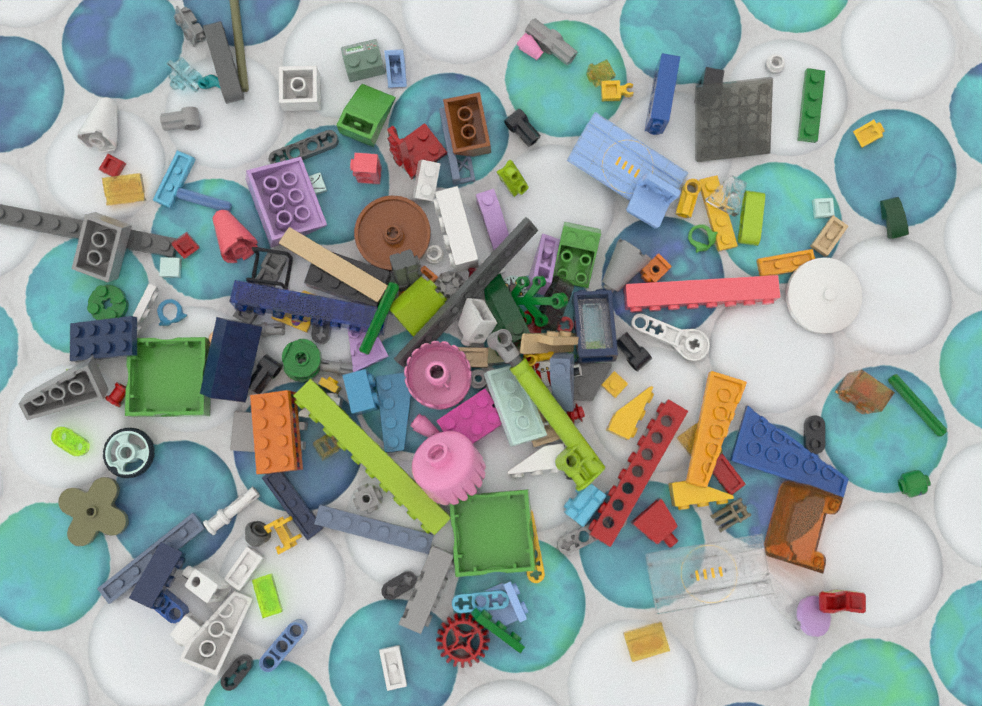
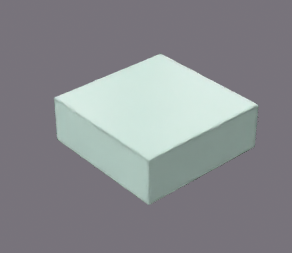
(823, 208)
(170, 267)

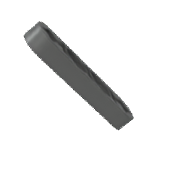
(302, 145)

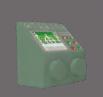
(362, 60)

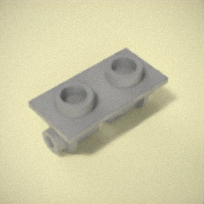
(185, 19)

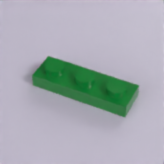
(498, 628)

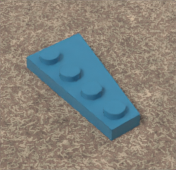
(393, 410)

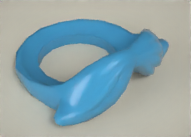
(179, 316)

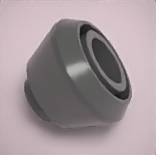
(256, 534)

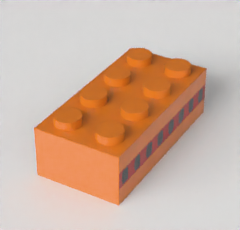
(276, 432)

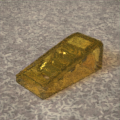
(324, 455)

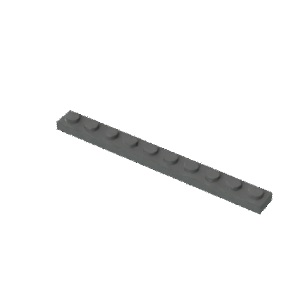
(72, 227)
(470, 289)

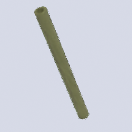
(239, 44)

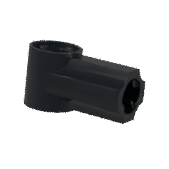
(519, 124)
(636, 355)
(266, 370)

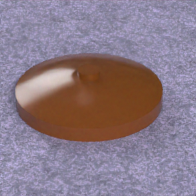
(389, 228)

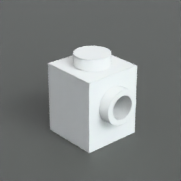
(186, 629)

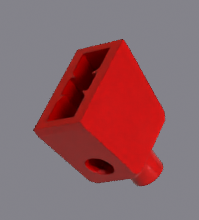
(657, 523)

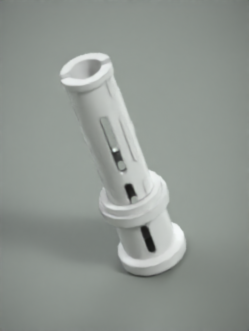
(224, 515)

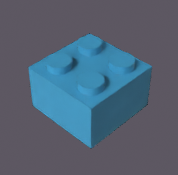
(361, 392)

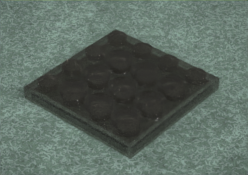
(733, 119)

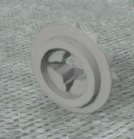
(446, 277)

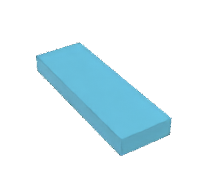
(174, 179)

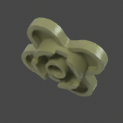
(106, 515)

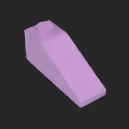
(492, 217)
(544, 261)

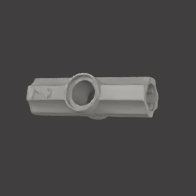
(551, 41)

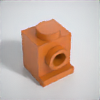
(660, 264)

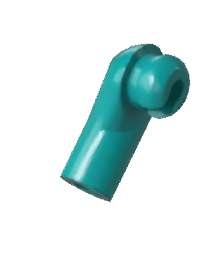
(208, 82)

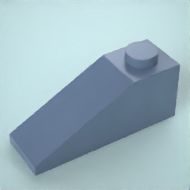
(563, 379)

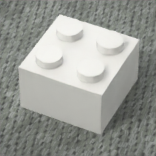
(299, 88)

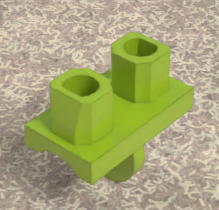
(512, 179)

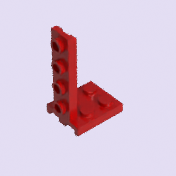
(416, 146)

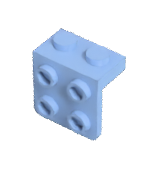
(652, 199)
(514, 610)

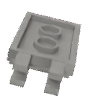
(242, 432)

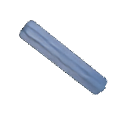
(204, 200)

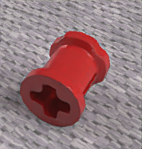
(117, 395)

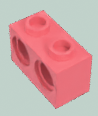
(366, 168)

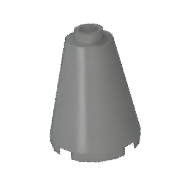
(624, 265)

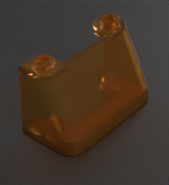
(798, 524)

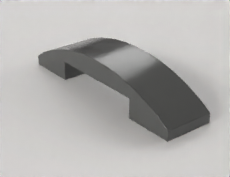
(271, 270)

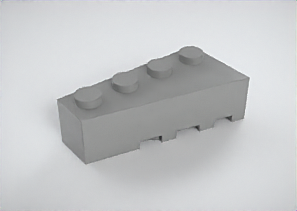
(67, 390)
(426, 589)

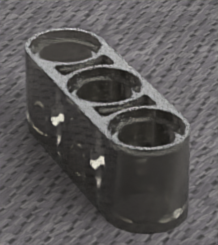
(554, 315)

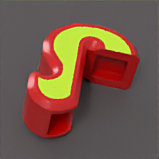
(842, 600)

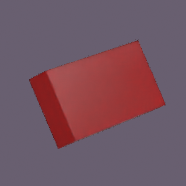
(727, 475)

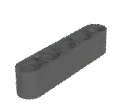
(223, 62)

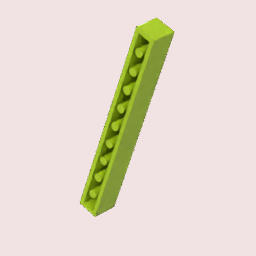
(372, 456)

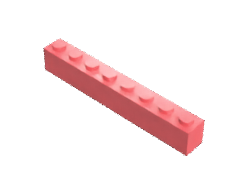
(701, 292)

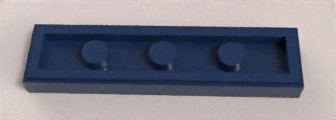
(293, 503)

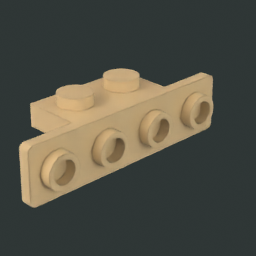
(550, 341)

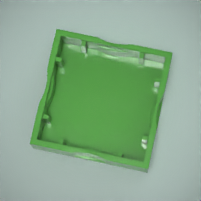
(167, 378)
(493, 533)

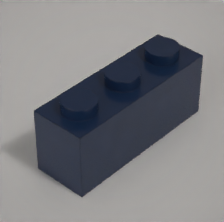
(158, 576)

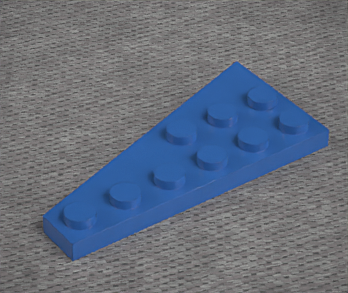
(776, 453)

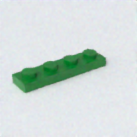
(811, 105)

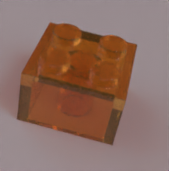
(864, 392)

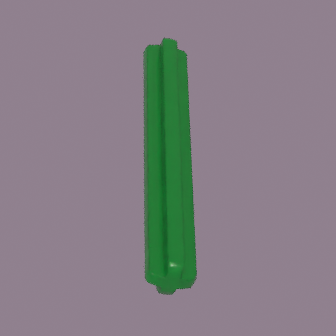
(379, 318)
(917, 405)

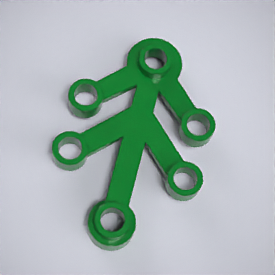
(530, 301)

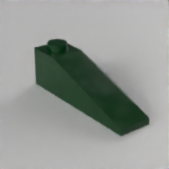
(504, 310)

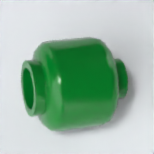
(914, 483)

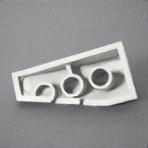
(212, 642)

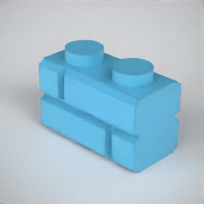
(584, 504)

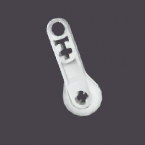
(676, 337)

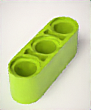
(751, 218)

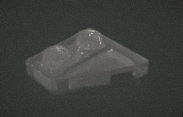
(728, 195)

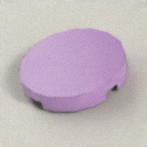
(811, 618)

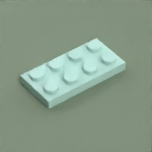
(514, 407)

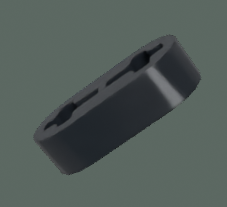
(316, 330)
(396, 581)
(233, 669)

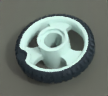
(122, 436)

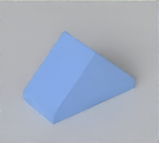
(395, 68)

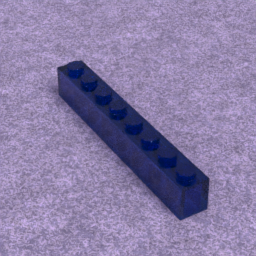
(303, 306)

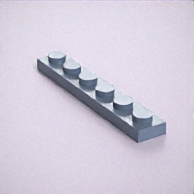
(373, 529)
(131, 573)

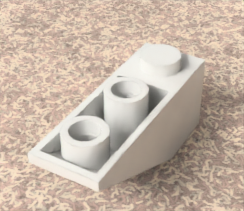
(537, 462)

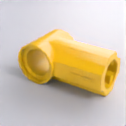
(687, 199)

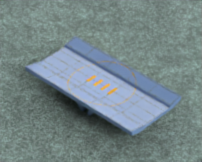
(620, 158)

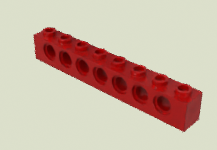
(676, 416)

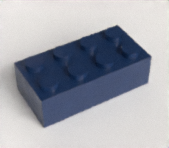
(230, 360)

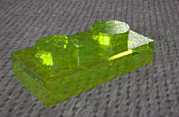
(267, 595)

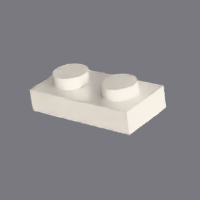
(243, 568)
(393, 667)

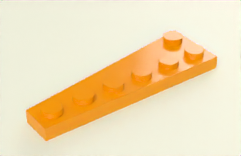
(716, 413)

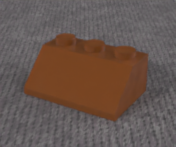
(467, 125)

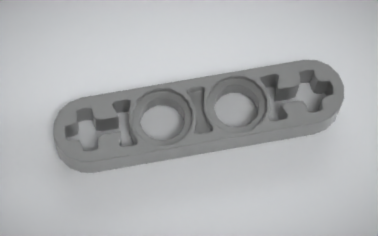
(567, 537)

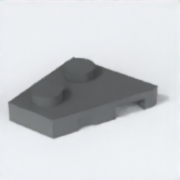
(592, 378)

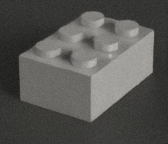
(101, 247)

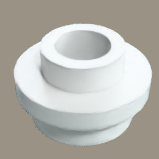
(778, 59)
(434, 248)

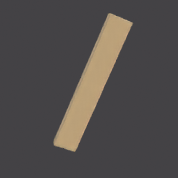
(333, 264)

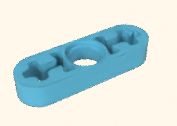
(464, 596)

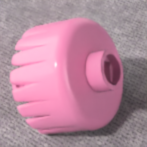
(438, 375)
(448, 467)

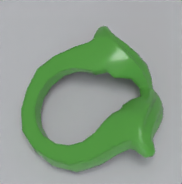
(701, 246)

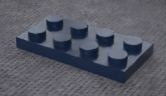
(103, 339)

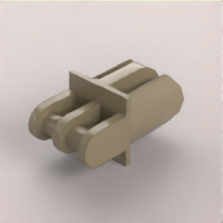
(732, 514)

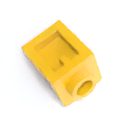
(869, 133)

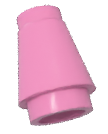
(529, 46)
(423, 426)

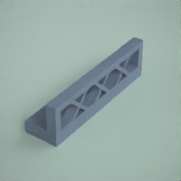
(452, 157)

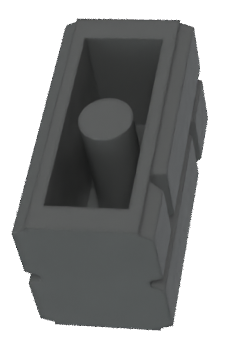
(405, 269)

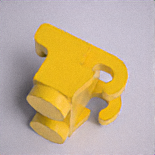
(284, 534)

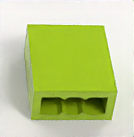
(417, 305)

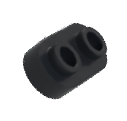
(814, 434)

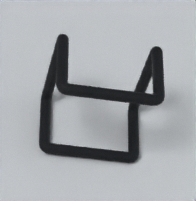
(256, 250)

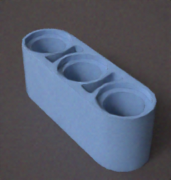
(275, 650)

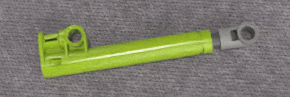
(583, 461)

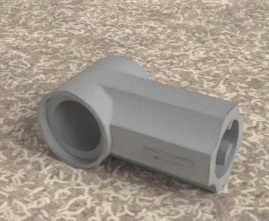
(185, 119)

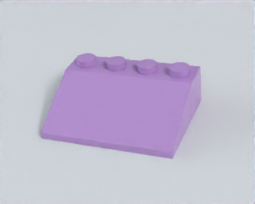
(285, 199)

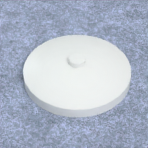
(824, 295)

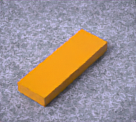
(783, 263)

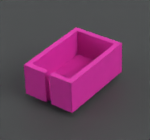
(473, 417)

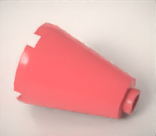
(232, 237)

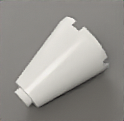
(100, 126)

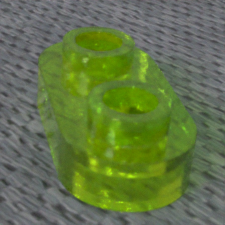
(71, 442)

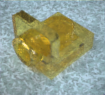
(600, 72)

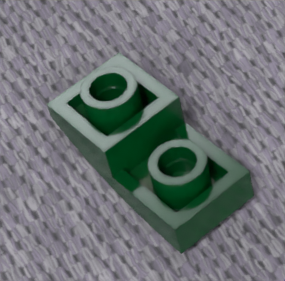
(895, 217)

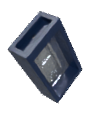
(594, 326)

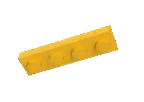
(718, 219)

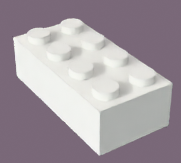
(455, 225)

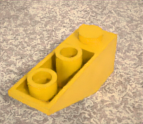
(625, 419)
(685, 494)

